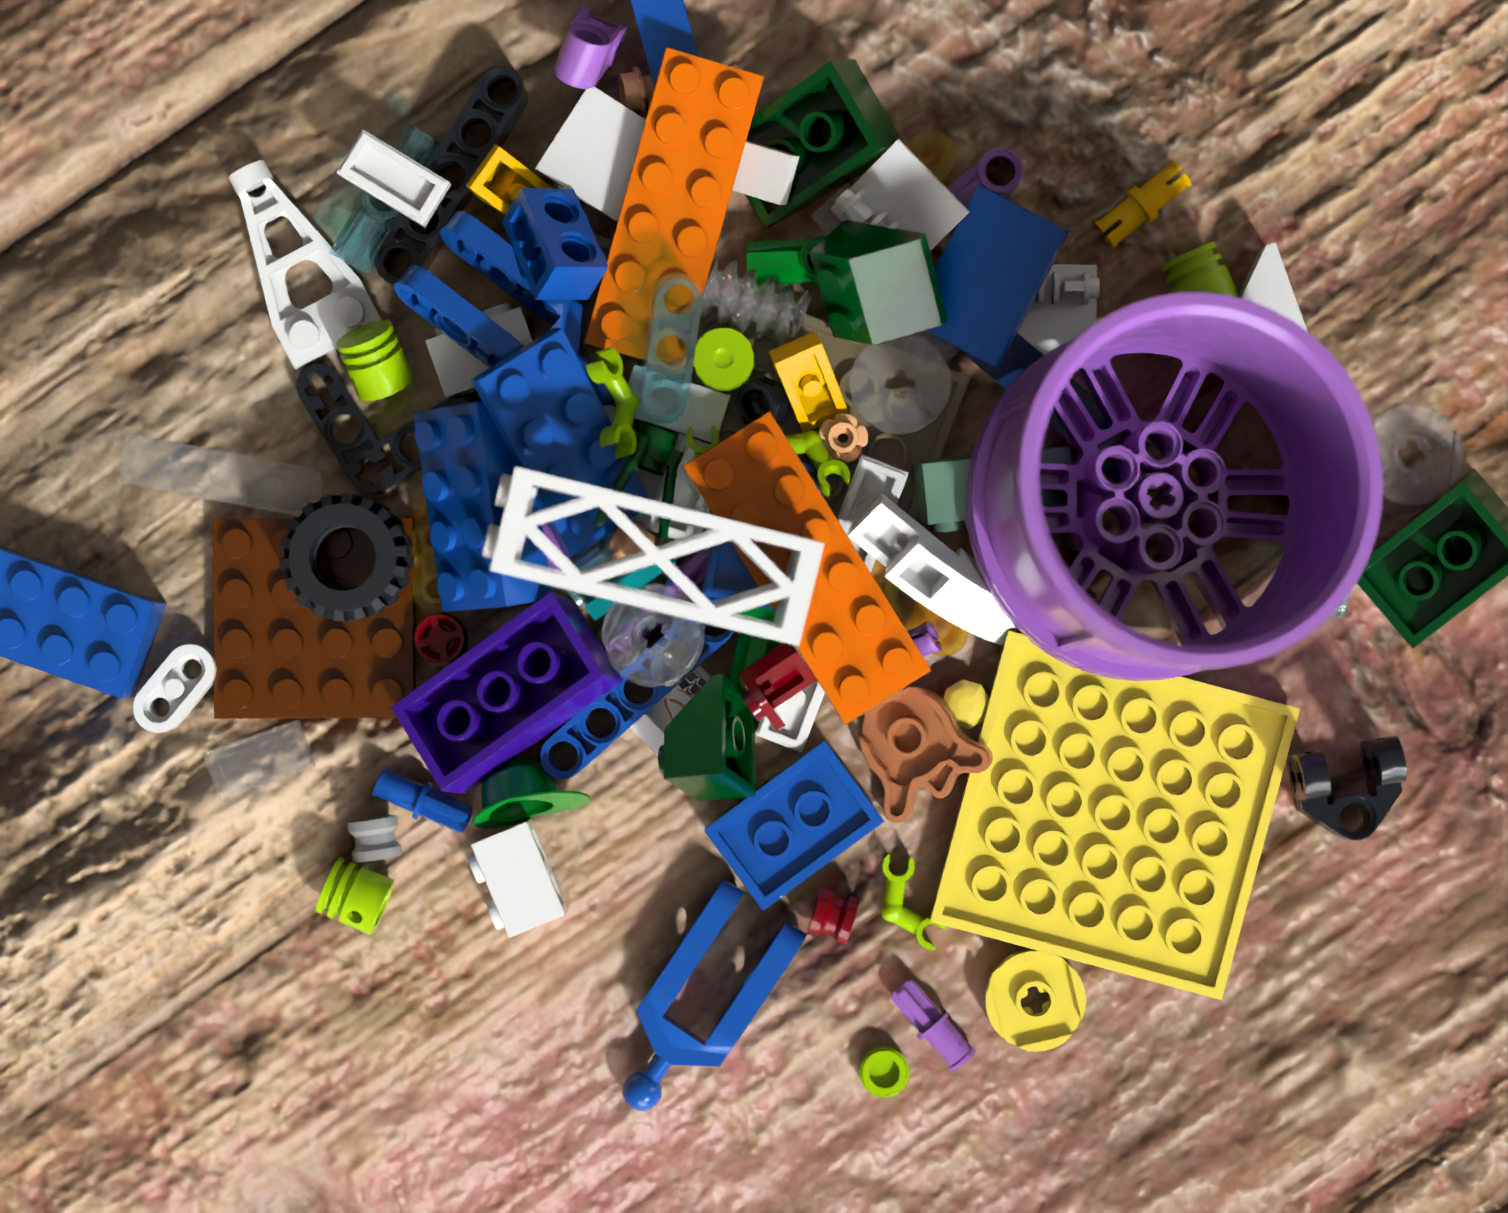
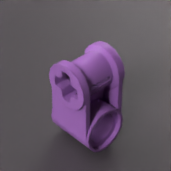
(589, 49)

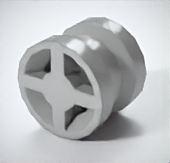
(374, 838)

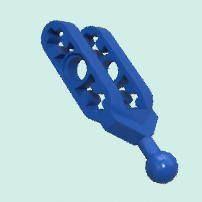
(466, 323)
(674, 1042)

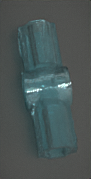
(369, 227)

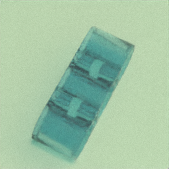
(673, 373)

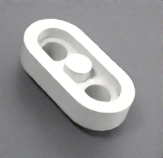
(175, 686)

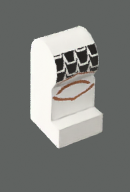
(652, 723)

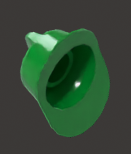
(522, 792)

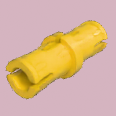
(1142, 204)

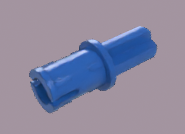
(423, 800)

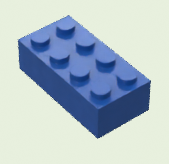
(461, 480)
(75, 624)

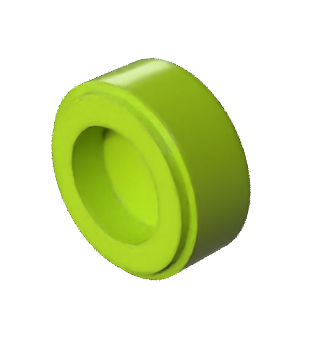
(884, 1071)

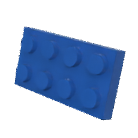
(555, 427)

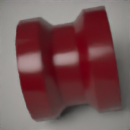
(432, 640)
(833, 915)

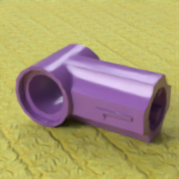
(966, 184)

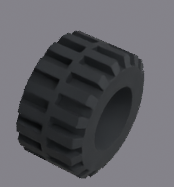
(303, 557)

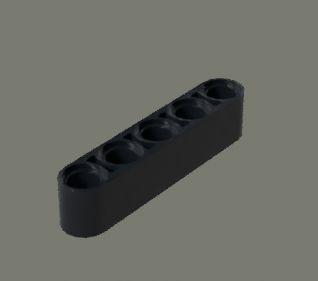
(456, 153)

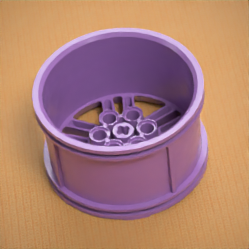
(1326, 473)

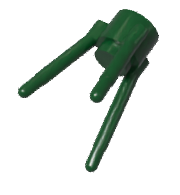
(652, 450)

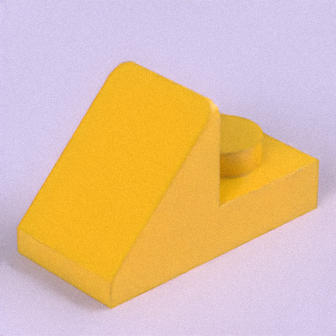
(501, 178)
(808, 381)

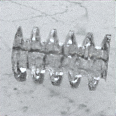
(754, 303)

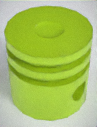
(1199, 272)
(724, 359)
(375, 360)
(355, 896)

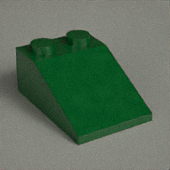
(833, 129)
(1440, 559)

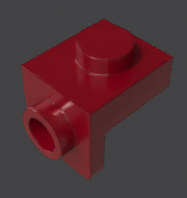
(774, 681)

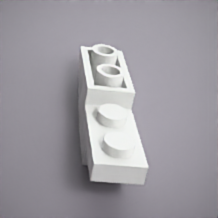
(930, 570)

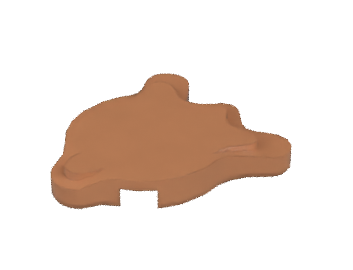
(916, 744)

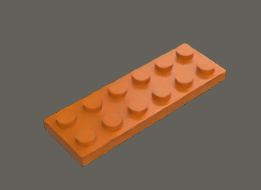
(673, 197)
(850, 628)

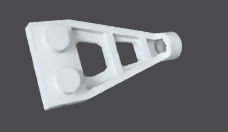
(309, 331)

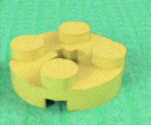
(1059, 1015)

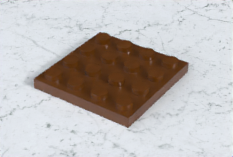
(290, 662)

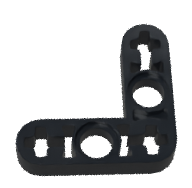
(367, 443)

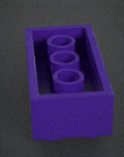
(506, 693)

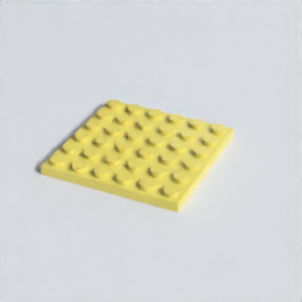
(1115, 819)

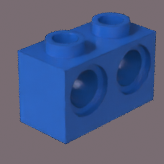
(554, 244)

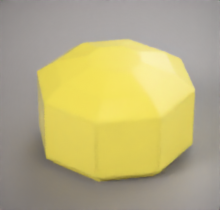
(967, 702)

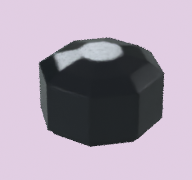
(761, 397)

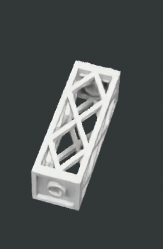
(791, 590)

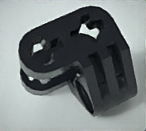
(1383, 770)

